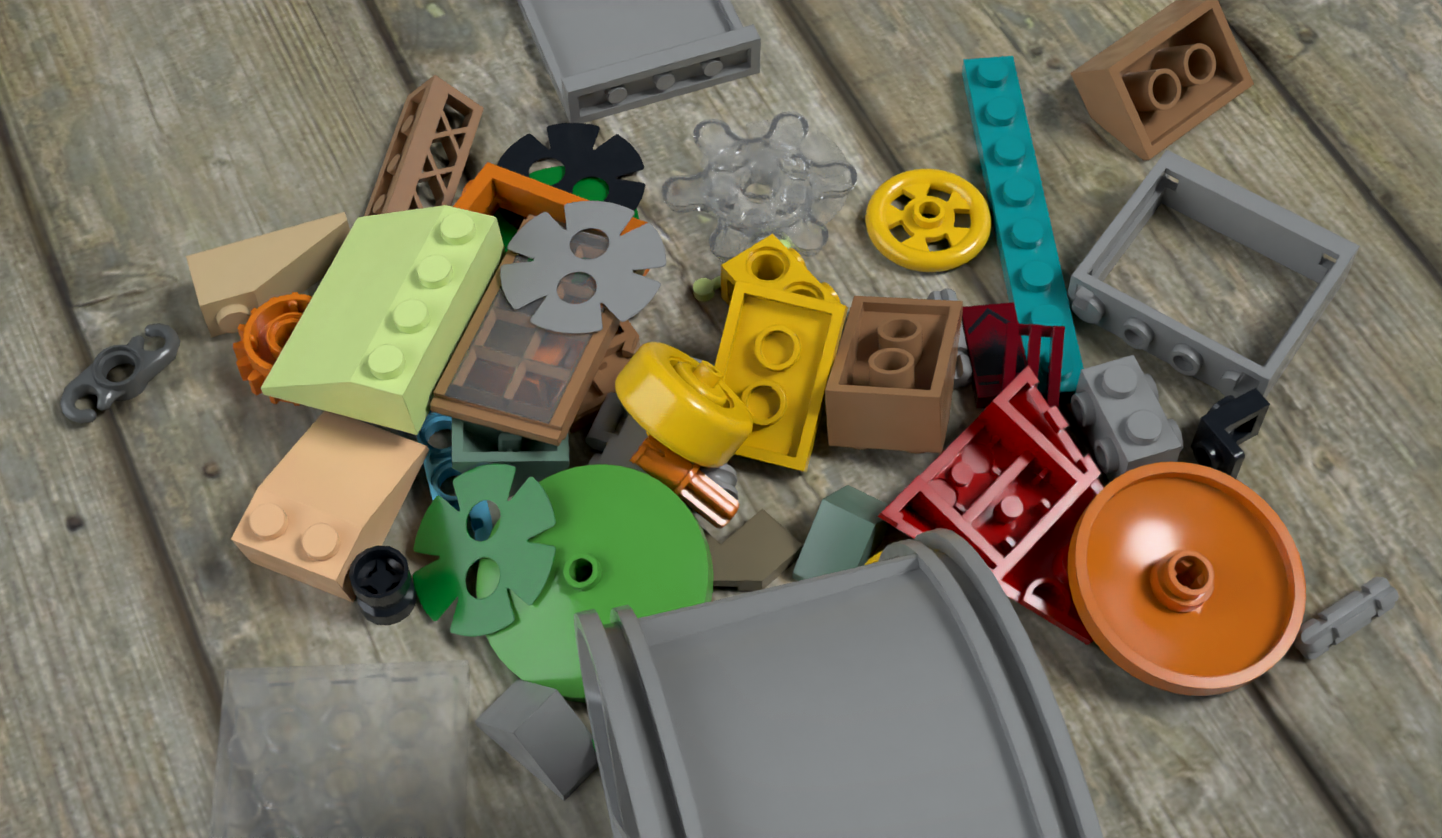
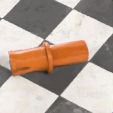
(686, 482)

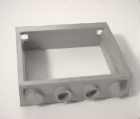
(1237, 215)

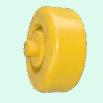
(683, 404)

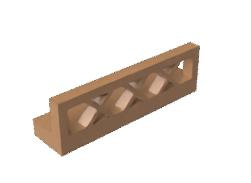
(411, 152)

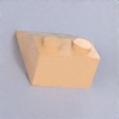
(329, 501)

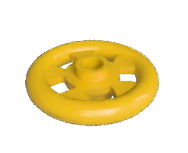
(914, 252)

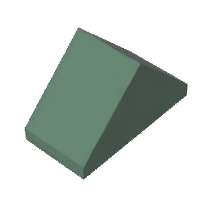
(481, 445)
(842, 534)

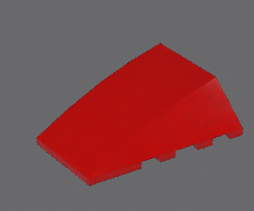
(1014, 495)

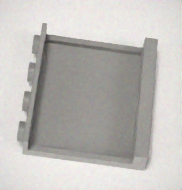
(637, 51)

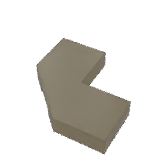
(753, 554)

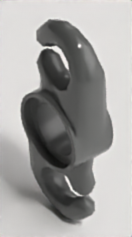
(94, 382)

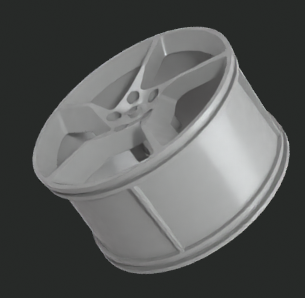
(835, 710)

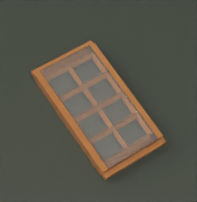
(522, 374)

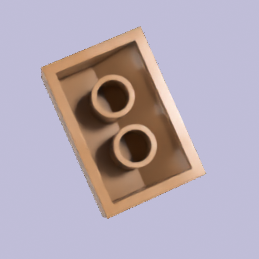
(1164, 76)

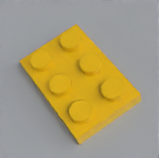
(778, 363)

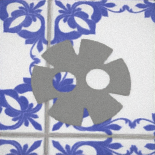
(617, 285)

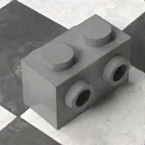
(1124, 417)

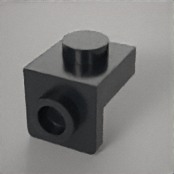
(1227, 426)

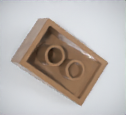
(894, 374)

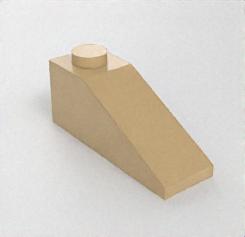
(271, 265)

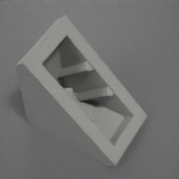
(542, 735)

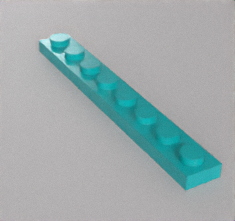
(1020, 211)

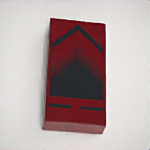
(985, 341)

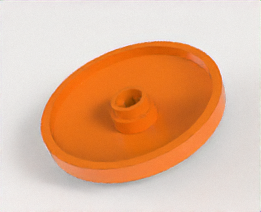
(1186, 578)

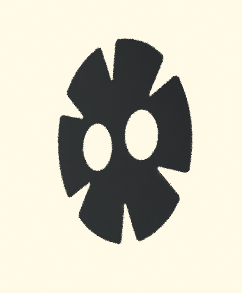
(573, 147)

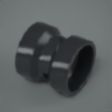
(376, 573)

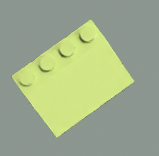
(389, 315)

